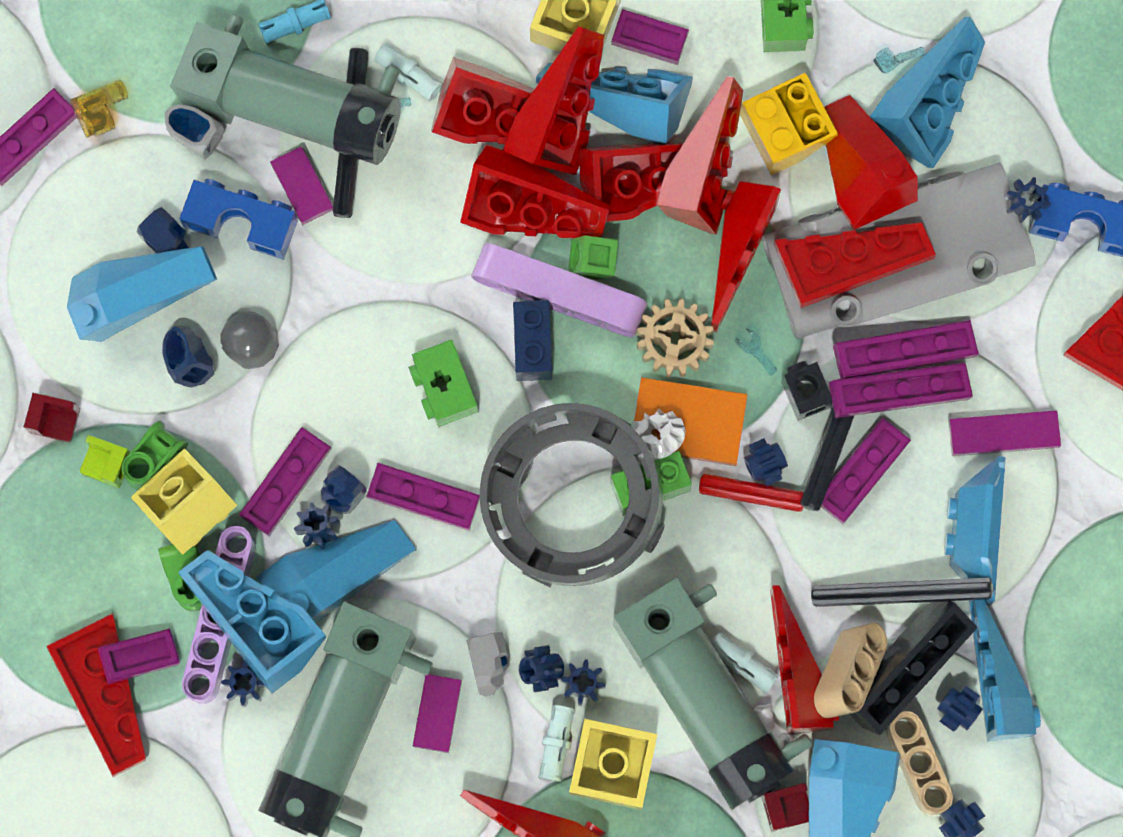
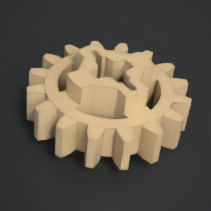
(688, 340)

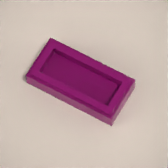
(650, 37)
(301, 185)
(138, 656)
(437, 713)

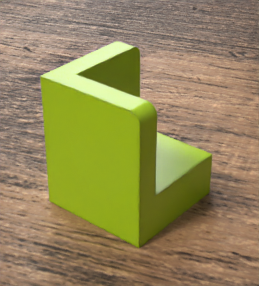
(104, 461)

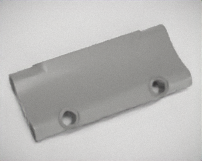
(964, 223)

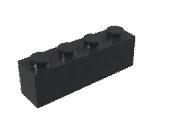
(913, 662)

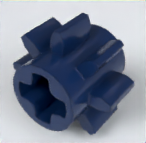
(1036, 196)
(765, 461)
(307, 525)
(541, 668)
(576, 674)
(234, 684)
(959, 708)
(962, 820)

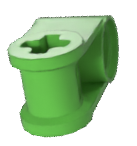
(152, 453)
(172, 563)

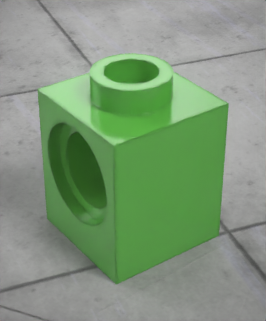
(593, 257)

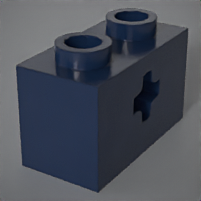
(532, 340)

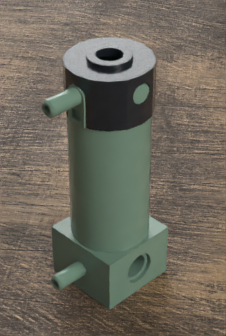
(230, 80)
(704, 694)
(337, 722)

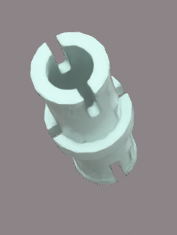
(409, 73)
(744, 663)
(556, 743)

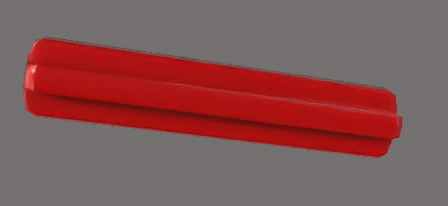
(750, 492)

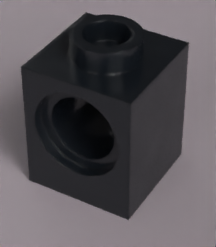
(803, 405)

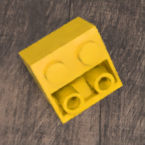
(787, 123)

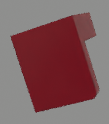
(52, 417)
(786, 807)

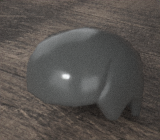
(249, 340)

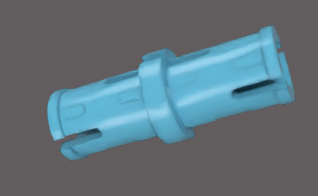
(294, 20)

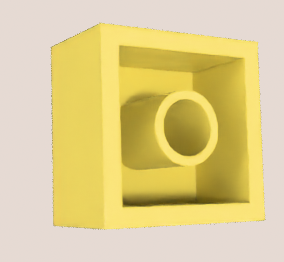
(559, 19)
(184, 501)
(613, 764)

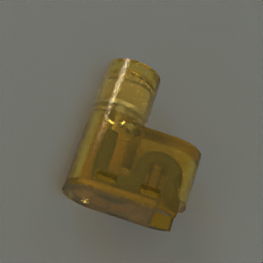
(93, 108)

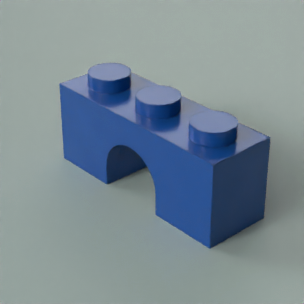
(211, 206)
(1071, 206)

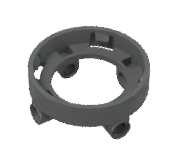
(511, 464)

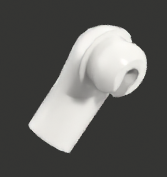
(766, 716)

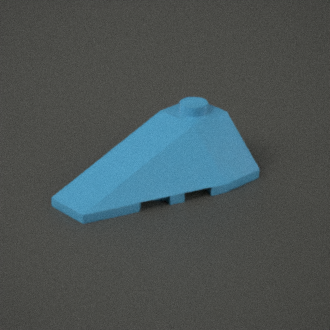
(923, 102)
(640, 104)
(133, 288)
(332, 575)
(263, 627)
(1003, 692)
(849, 788)

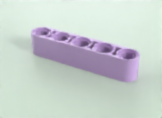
(566, 291)
(208, 631)

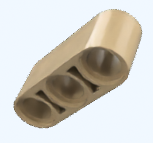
(850, 670)
(920, 782)

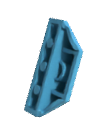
(977, 525)

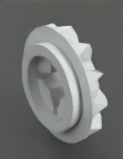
(671, 431)

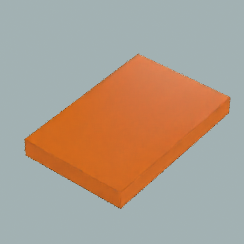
(710, 417)

